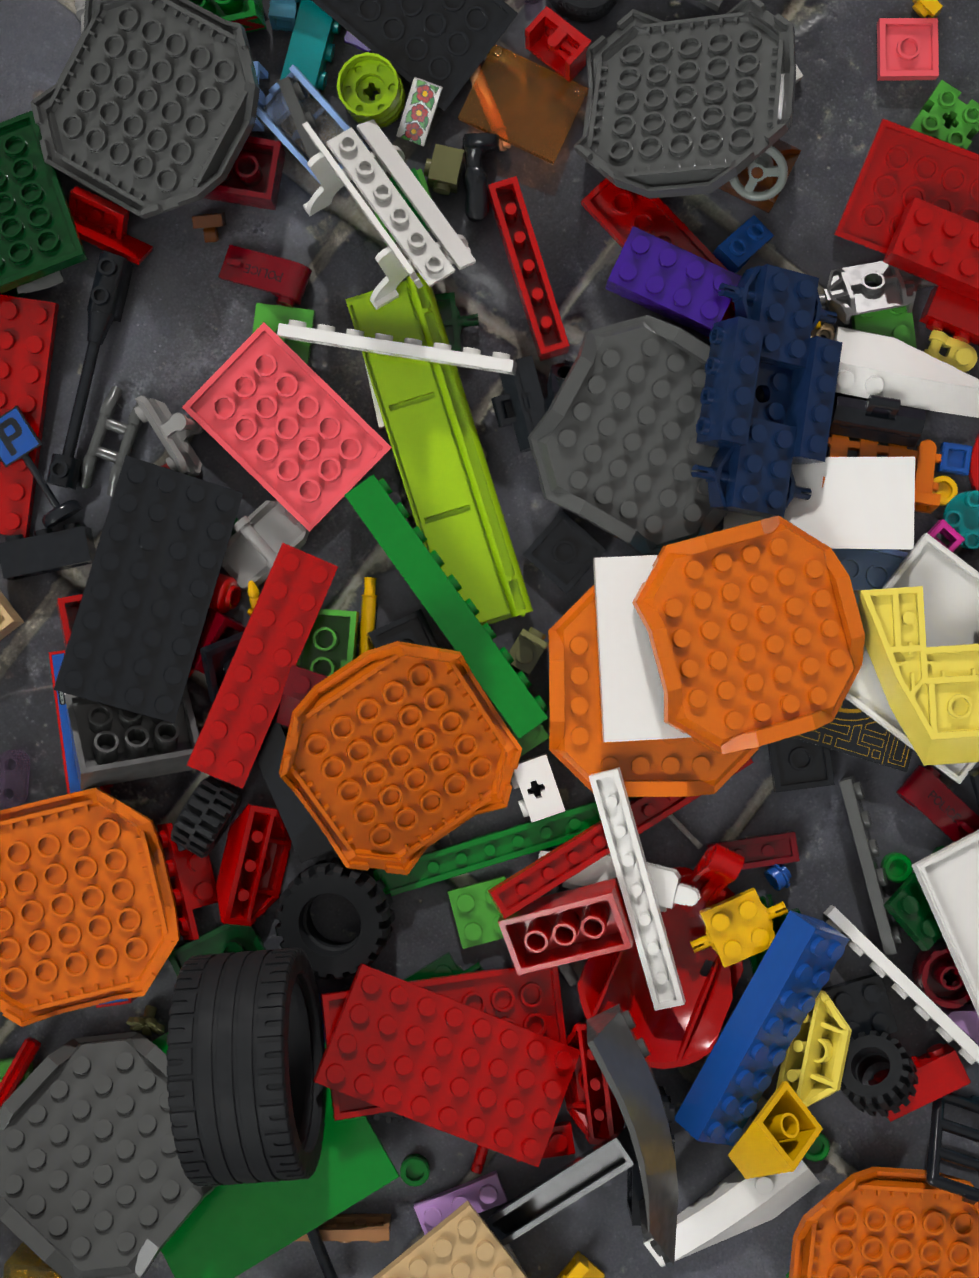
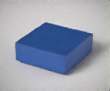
(955, 459)

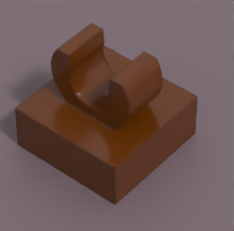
(210, 225)

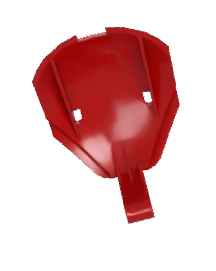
(686, 1031)

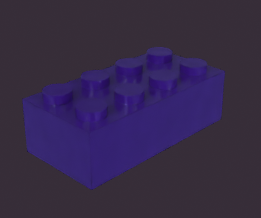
(671, 281)

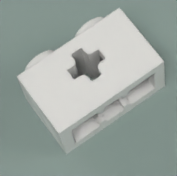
(549, 801)

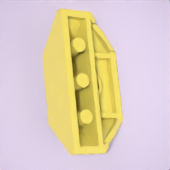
(818, 1053)

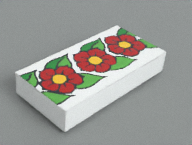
(419, 111)

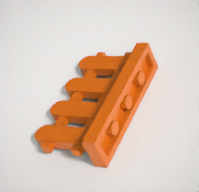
(925, 462)

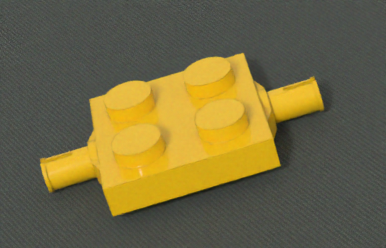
(738, 927)

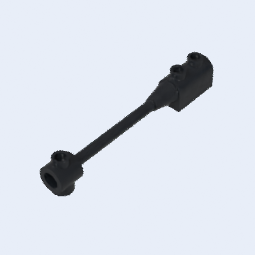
(104, 307)

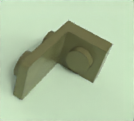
(528, 649)

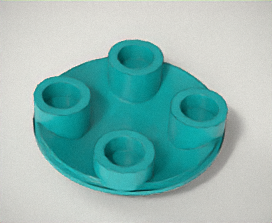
(963, 516)

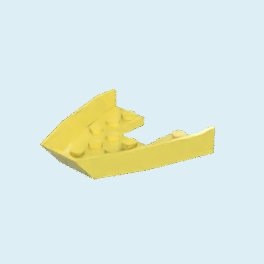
(926, 687)

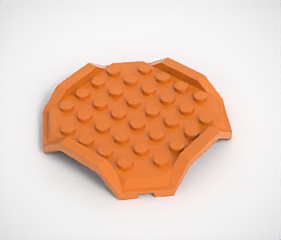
(751, 634)
(575, 724)
(397, 754)
(80, 905)
(888, 1227)

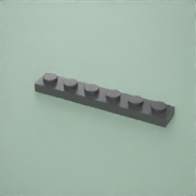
(868, 851)

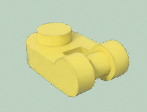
(958, 354)

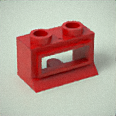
(551, 33)

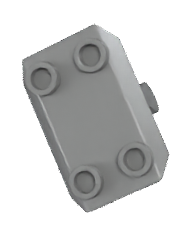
(173, 434)
(258, 540)

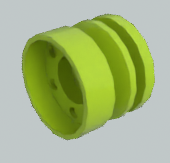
(360, 78)

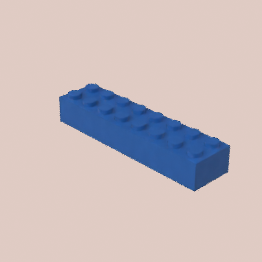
(761, 1029)

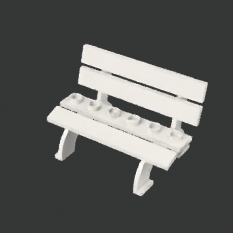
(368, 173)

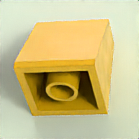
(776, 1136)

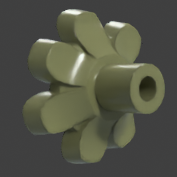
(147, 1022)

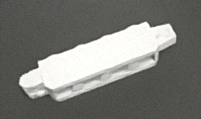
(664, 879)

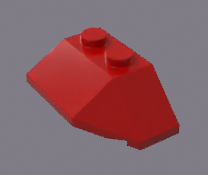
(252, 865)
(589, 1095)

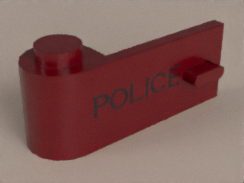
(266, 272)
(938, 803)

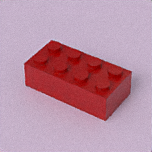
(937, 248)
(568, 927)

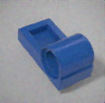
(743, 244)

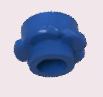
(778, 876)

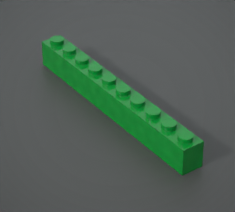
(446, 606)

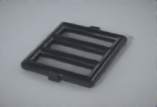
(936, 1152)

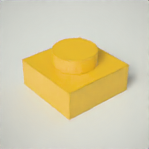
(927, 8)

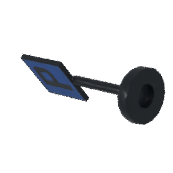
(16, 442)

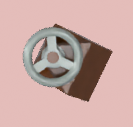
(764, 177)

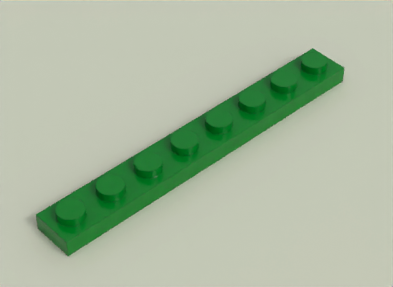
(491, 849)

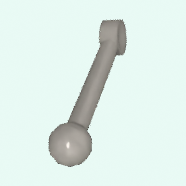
(682, 828)

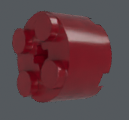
(928, 977)

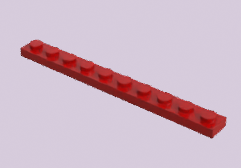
(577, 855)

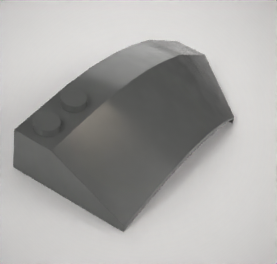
(637, 1093)

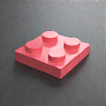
(907, 49)

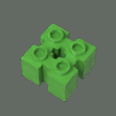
(946, 109)

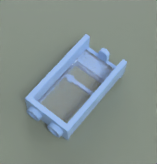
(279, 119)

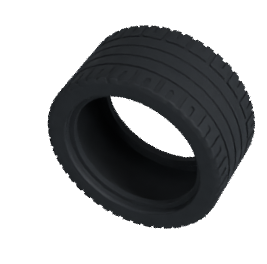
(245, 1067)

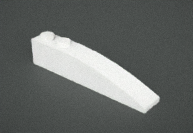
(896, 370)
(736, 1207)

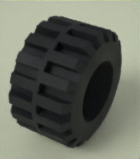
(206, 816)
(893, 1089)

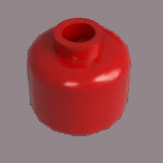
(226, 594)

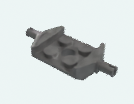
(850, 295)

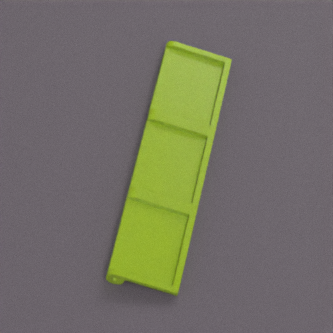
(441, 454)

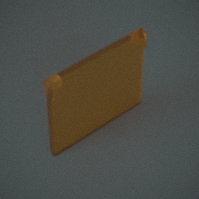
(523, 103)

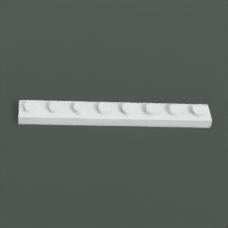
(410, 349)
(637, 889)
(903, 985)

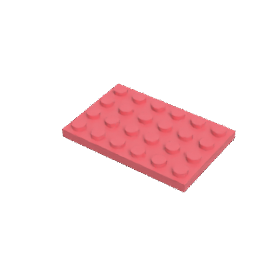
(286, 427)

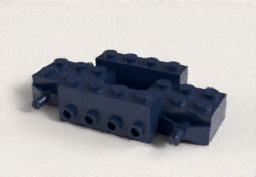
(769, 349)

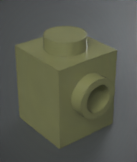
(444, 169)

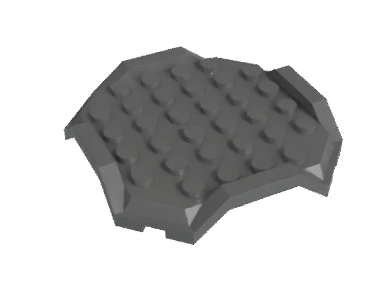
(687, 99)
(150, 103)
(626, 436)
(94, 1159)

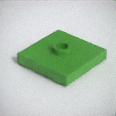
(276, 314)

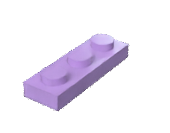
(481, 1192)

